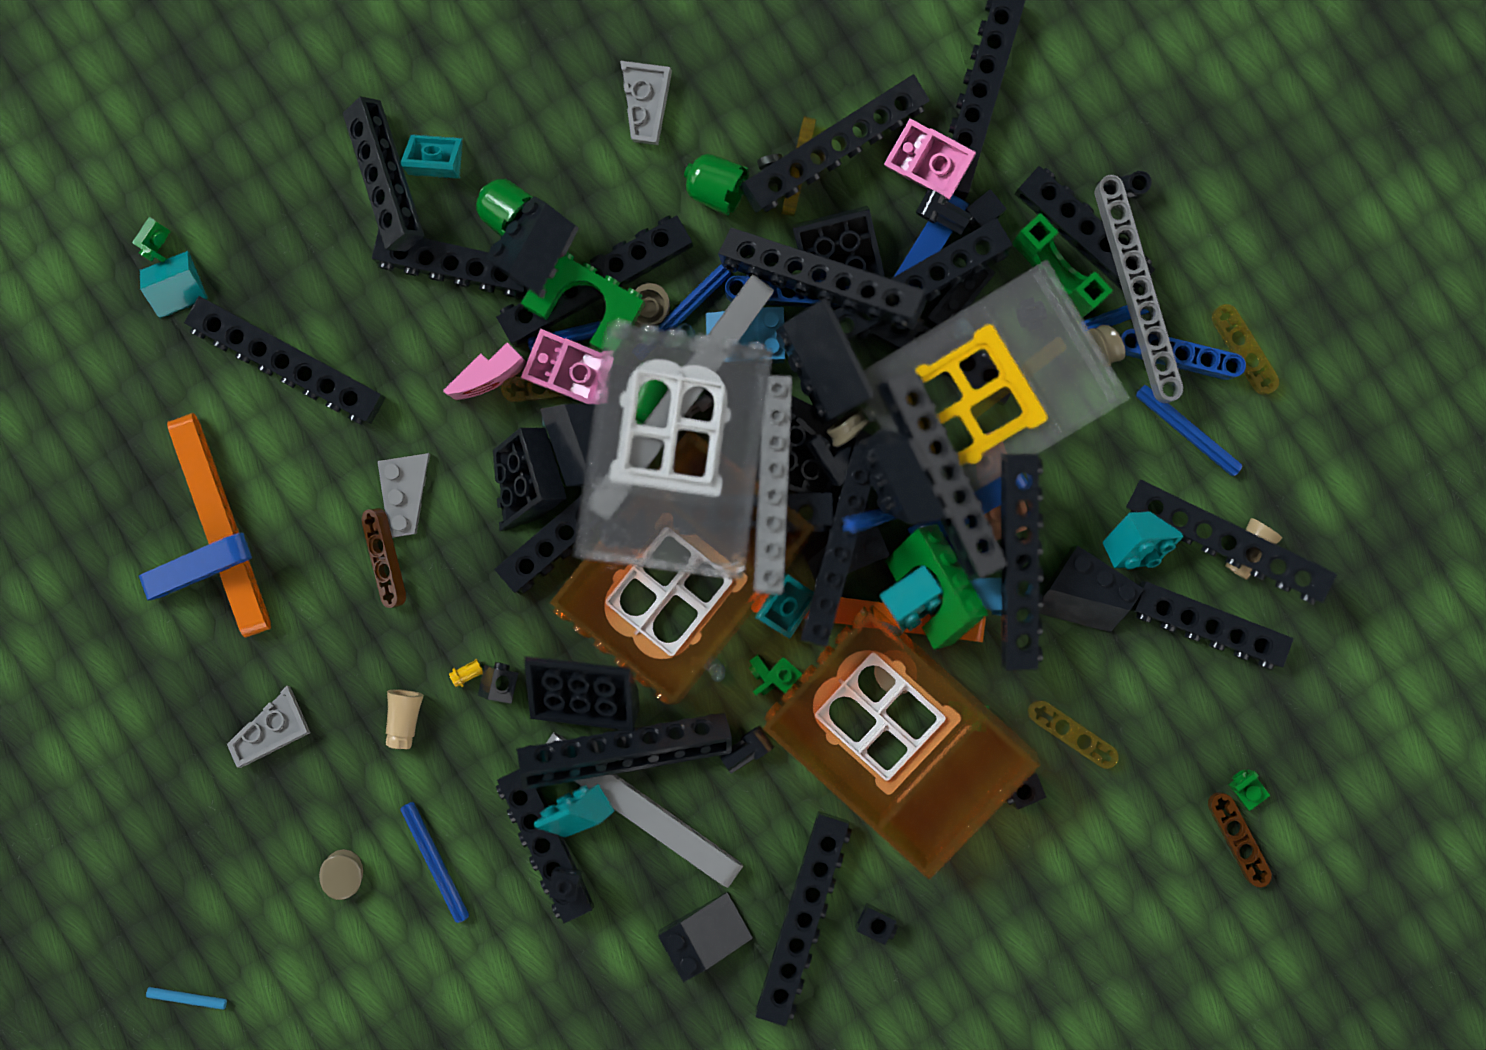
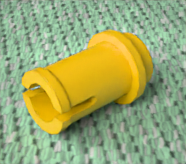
(466, 673)

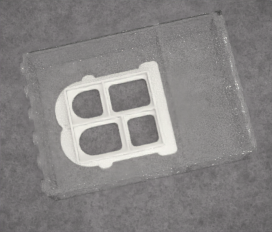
(663, 515)

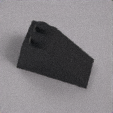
(704, 936)

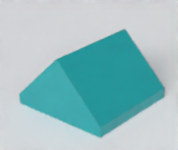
(432, 156)
(171, 284)
(786, 610)

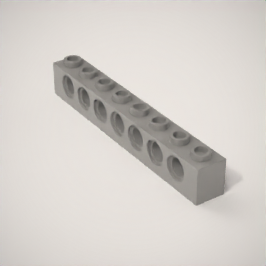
(773, 487)

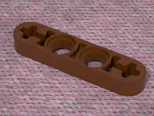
(387, 556)
(1242, 837)

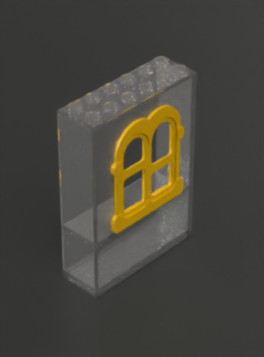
(1040, 355)

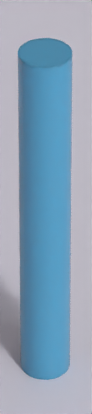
(186, 998)

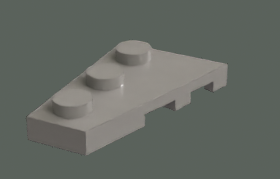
(646, 96)
(402, 491)
(270, 730)

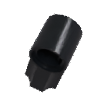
(1127, 182)
(937, 209)
(750, 747)

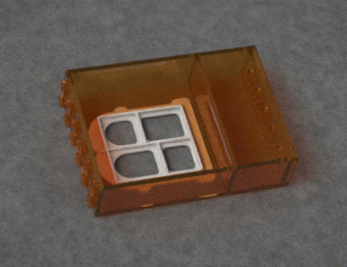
(673, 668)
(947, 776)

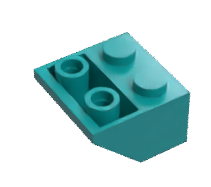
(1141, 541)
(913, 599)
(575, 812)

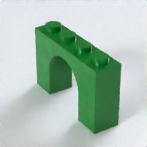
(1037, 245)
(620, 304)
(960, 604)

